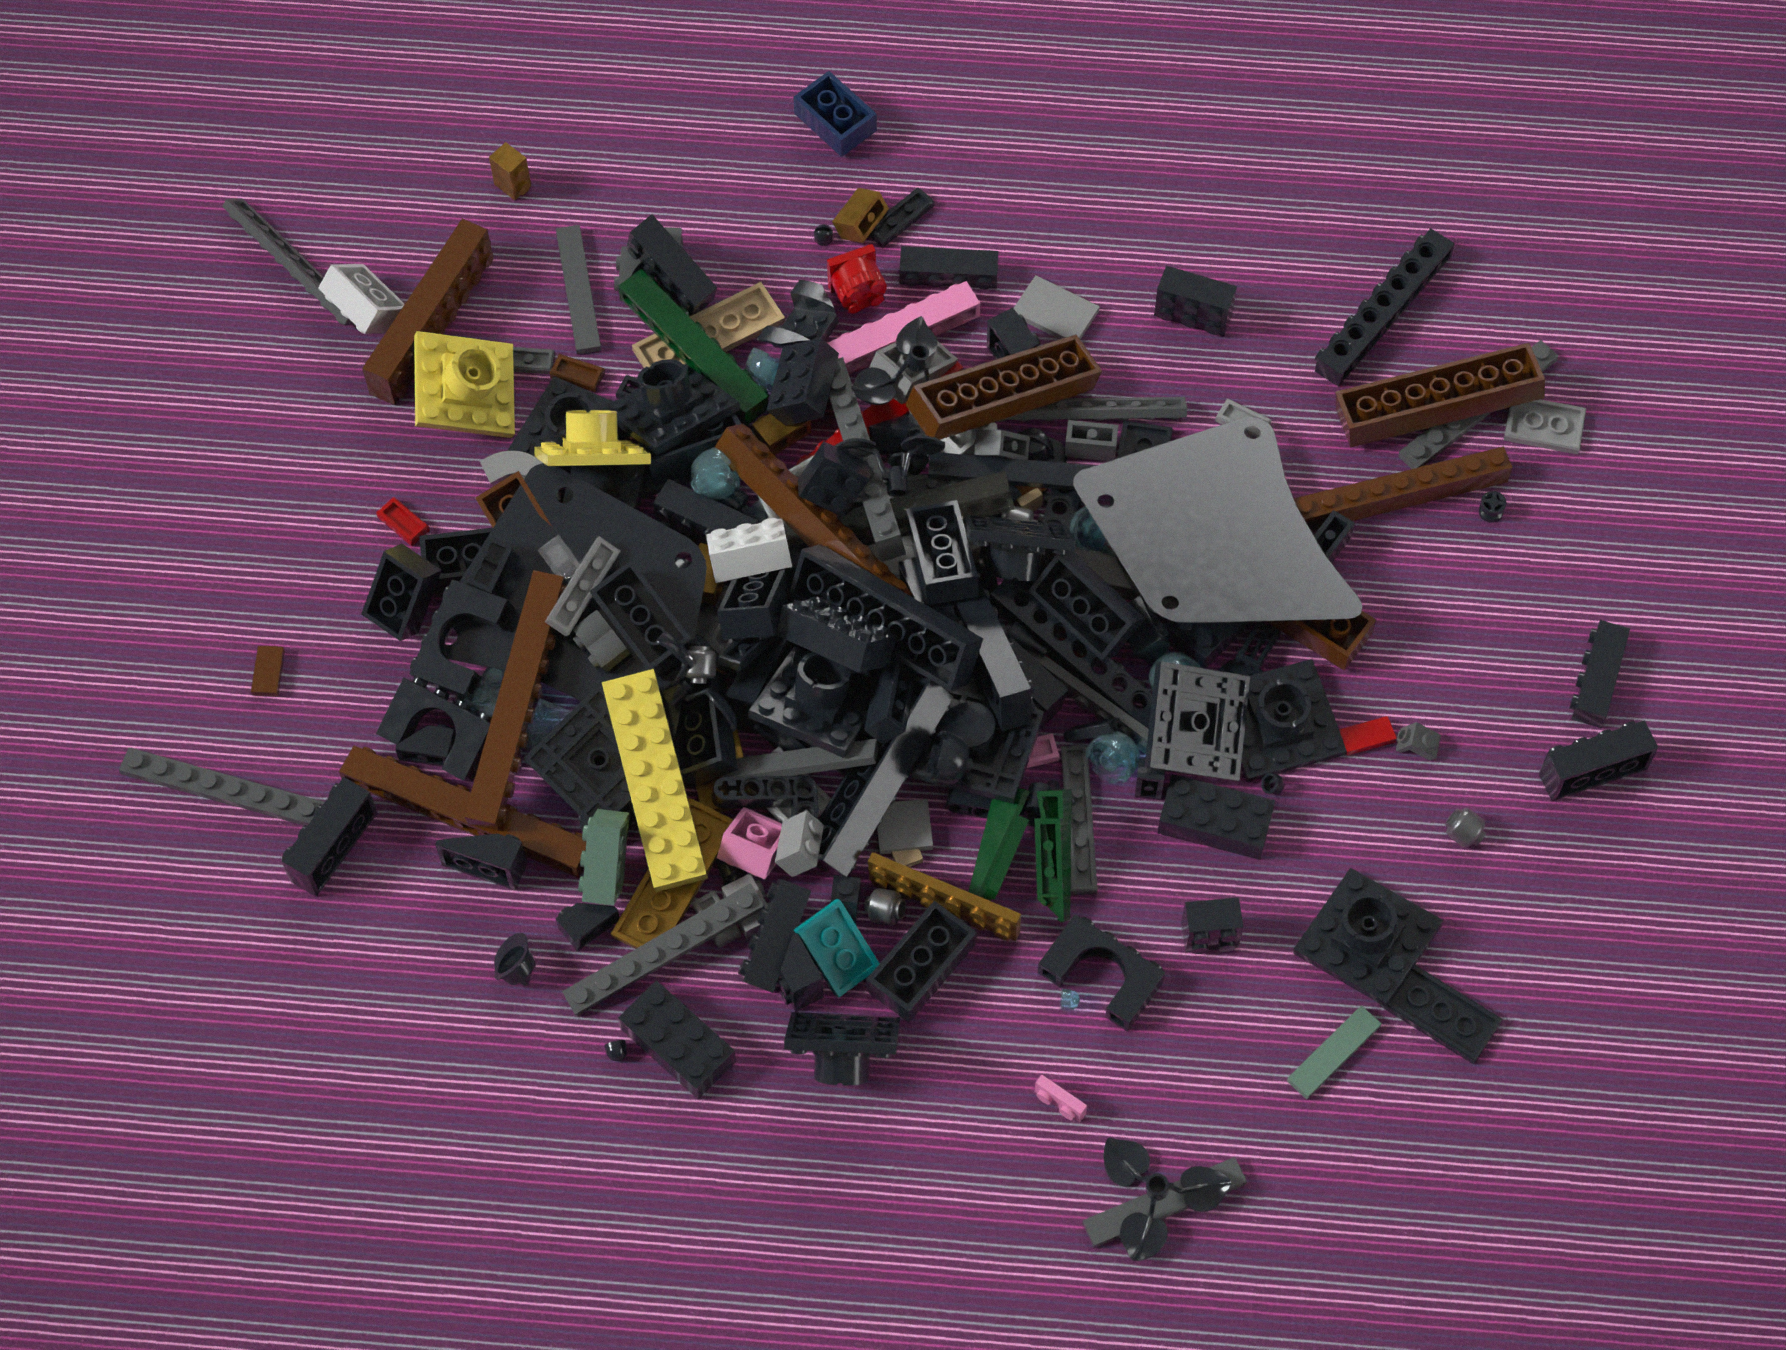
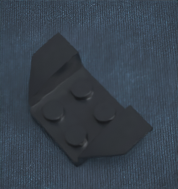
(811, 318)

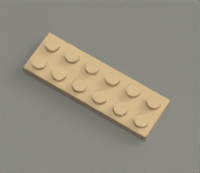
(728, 321)

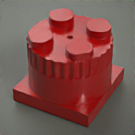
(856, 279)

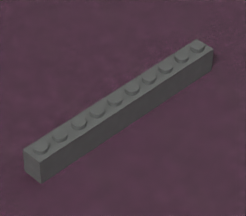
(874, 493)

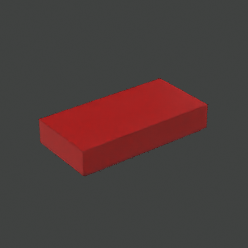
(402, 521)
(1368, 735)

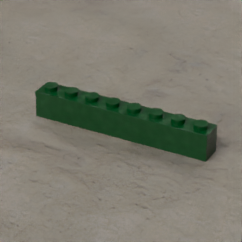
(692, 343)

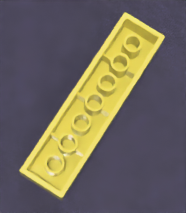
(654, 780)

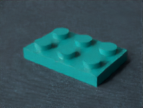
(837, 948)

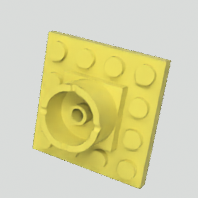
(464, 384)
(591, 441)

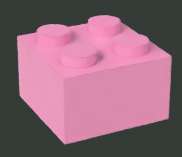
(751, 843)

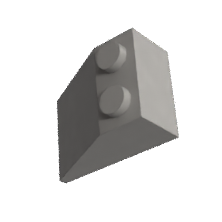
(891, 360)

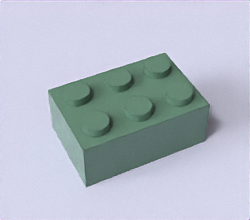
(604, 857)

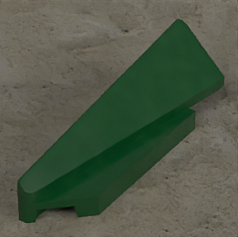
(998, 845)
(1054, 851)

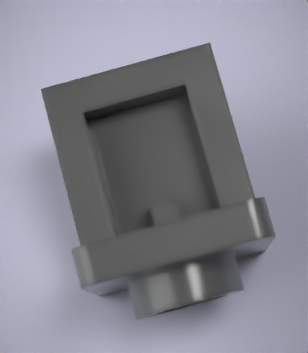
(1419, 740)

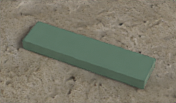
(1334, 1052)

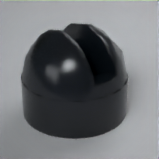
(823, 235)
(1272, 779)
(616, 1050)

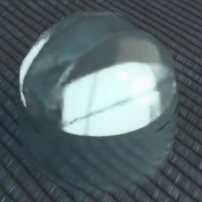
(1069, 999)

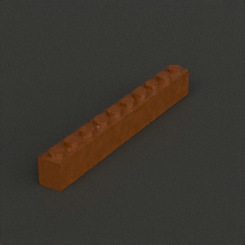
(1407, 488)
(779, 490)
(515, 704)
(448, 805)

